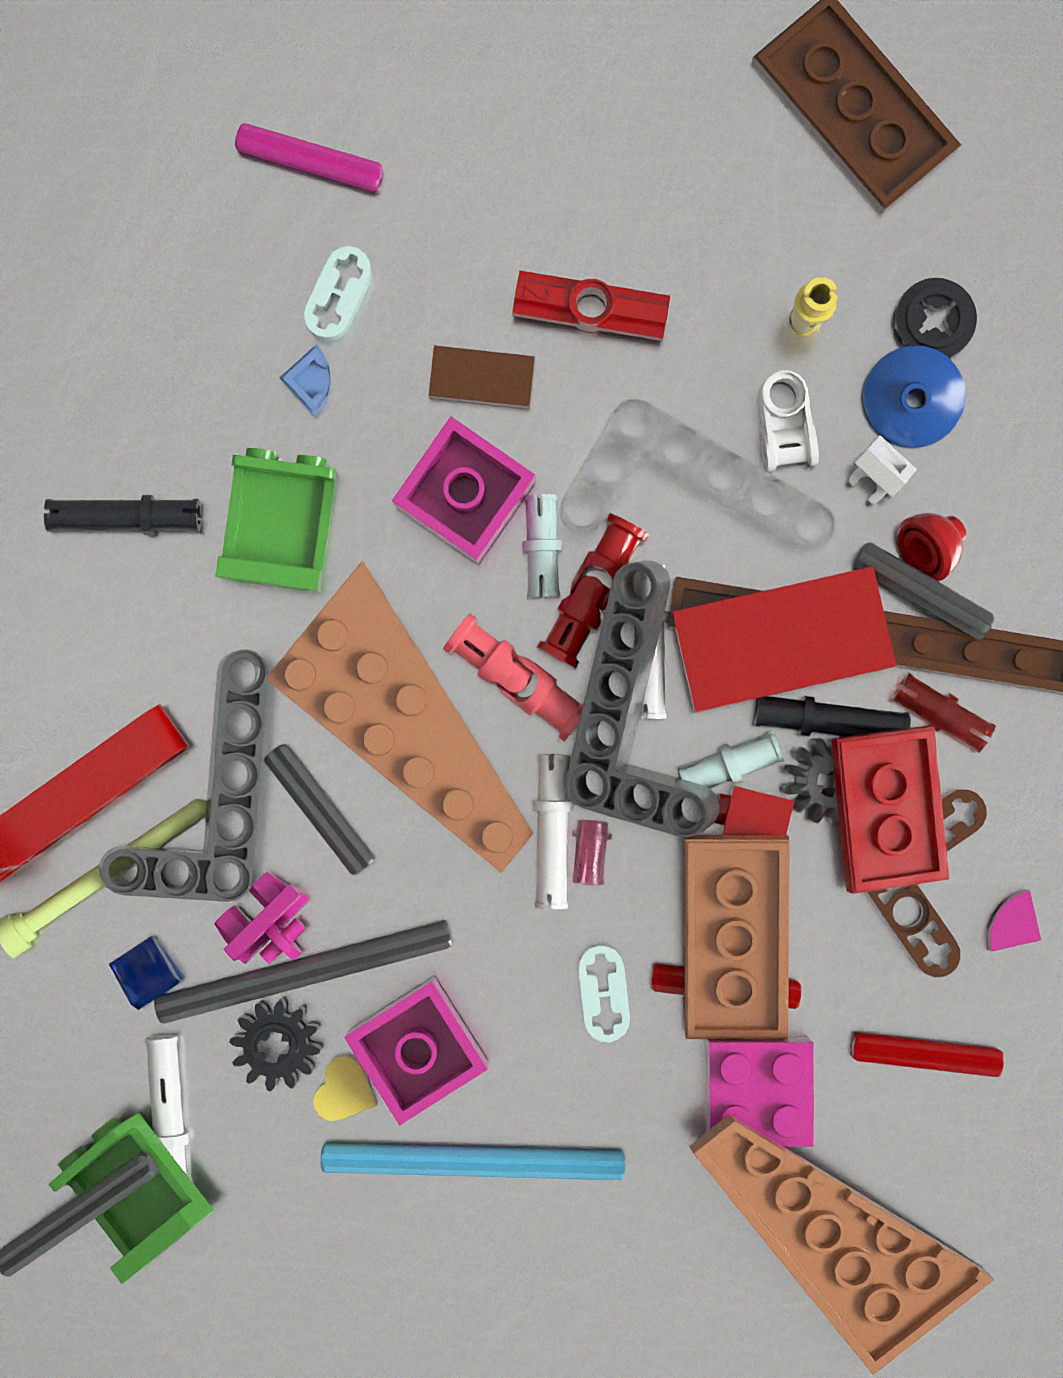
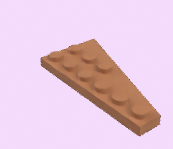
(380, 698)
(856, 1260)

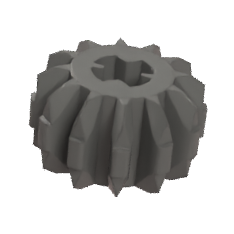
(806, 782)

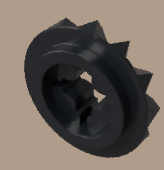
(936, 294)

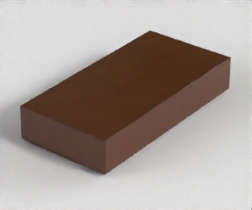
(481, 377)

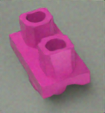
(280, 905)

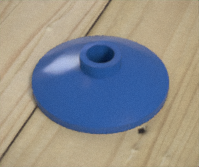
(895, 377)

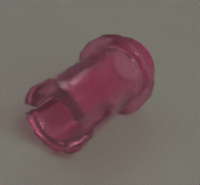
(590, 852)

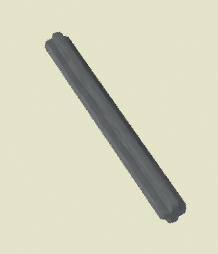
(302, 972)

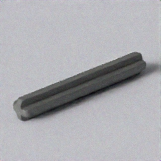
(77, 1213)

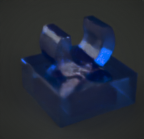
(144, 973)

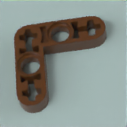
(941, 933)

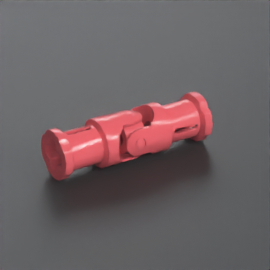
(500, 664)

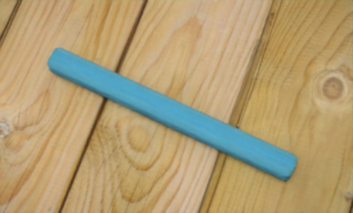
(472, 1161)

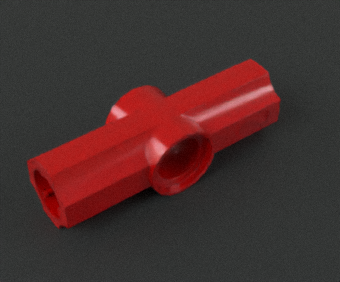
(556, 301)

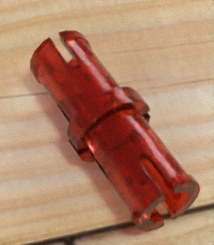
(943, 712)

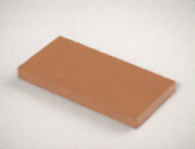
(736, 937)

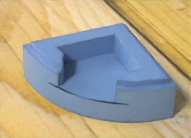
(309, 380)

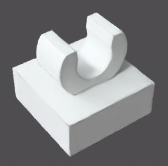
(884, 467)

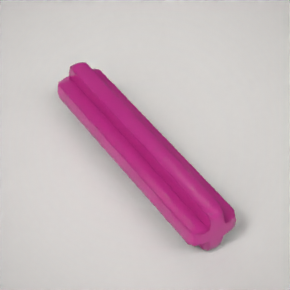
(308, 157)

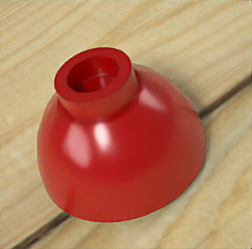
(932, 543)

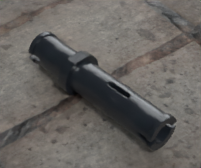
(141, 515)
(825, 718)

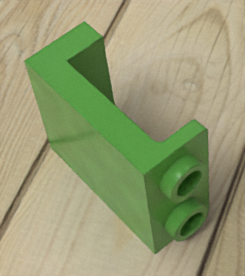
(278, 521)
(152, 1215)

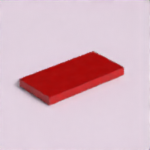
(783, 639)

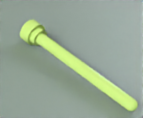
(21, 929)

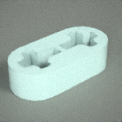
(349, 298)
(616, 991)

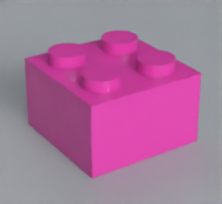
(464, 490)
(416, 1051)
(764, 1086)

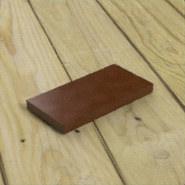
(856, 102)

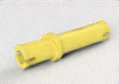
(813, 305)

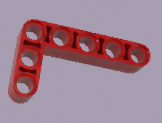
(87, 787)

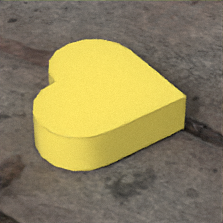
(344, 1090)

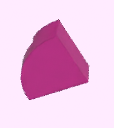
(1014, 923)

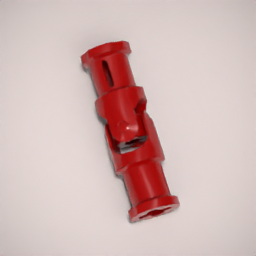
(587, 595)

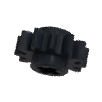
(262, 1030)

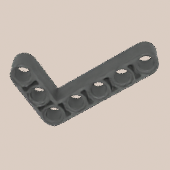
(623, 715)
(219, 801)

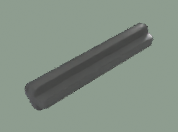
(926, 591)
(318, 809)

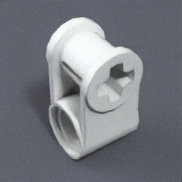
(787, 425)

